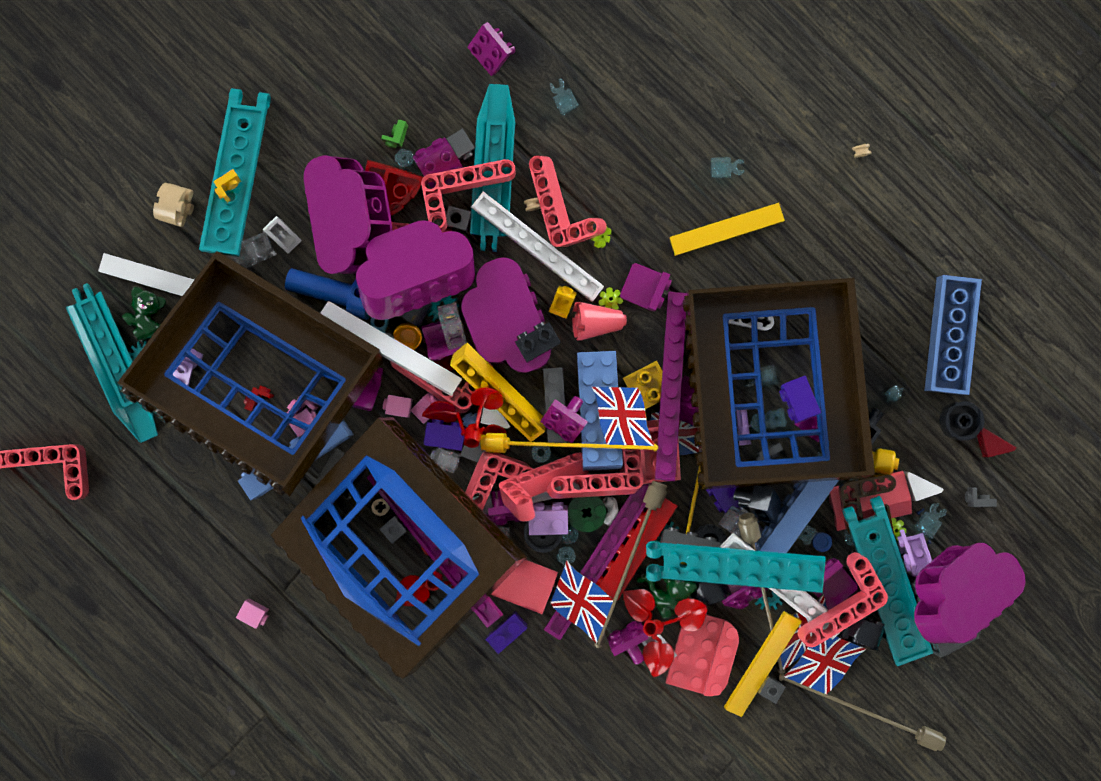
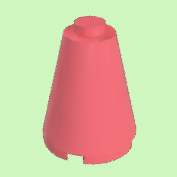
(595, 320)

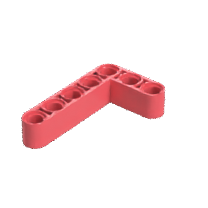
(460, 184)
(558, 207)
(464, 393)
(45, 457)
(492, 471)
(603, 480)
(518, 490)
(848, 606)

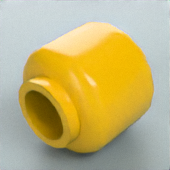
(885, 461)

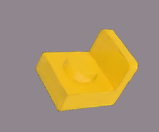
(226, 182)
(562, 301)

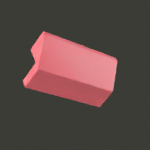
(897, 499)
(528, 586)

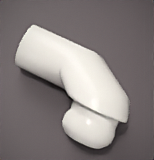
(612, 507)

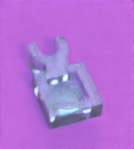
(564, 99)
(723, 167)
(768, 377)
(929, 522)

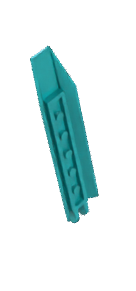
(493, 143)
(109, 359)

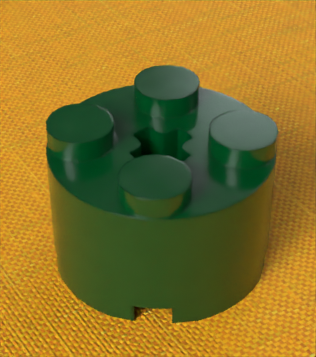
(586, 523)

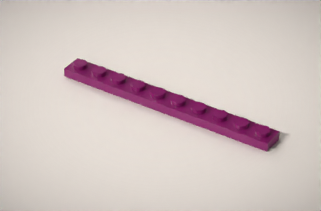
(670, 388)
(604, 551)
(487, 611)

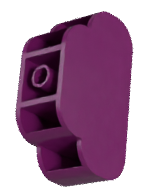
(345, 211)
(413, 269)
(501, 311)
(965, 592)

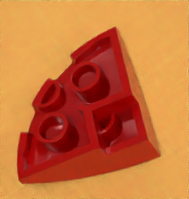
(400, 184)

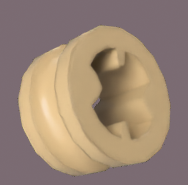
(861, 150)
(532, 204)
(384, 511)

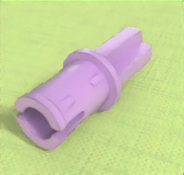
(742, 425)

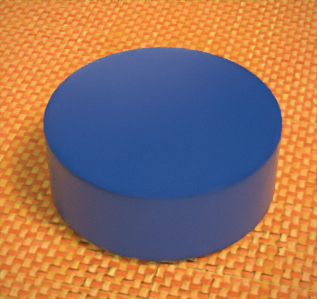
(821, 542)

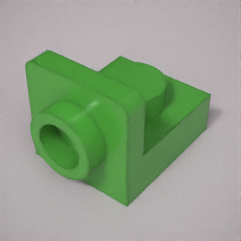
(399, 131)

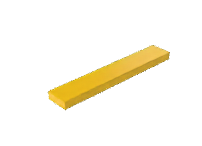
(726, 229)
(762, 664)

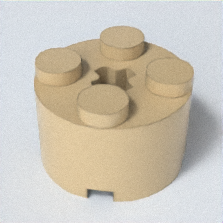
(173, 204)

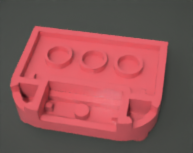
(704, 657)

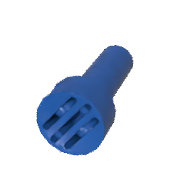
(326, 290)

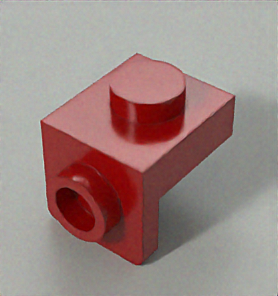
(250, 404)

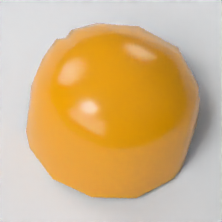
(408, 335)

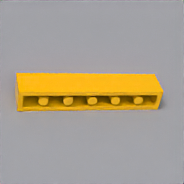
(515, 406)

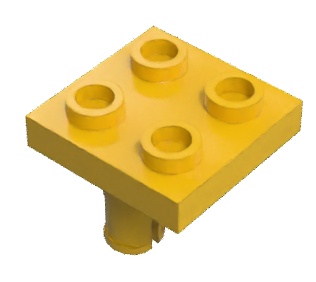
(648, 382)

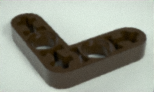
(858, 492)

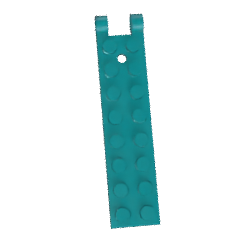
(237, 151)
(883, 554)
(736, 567)

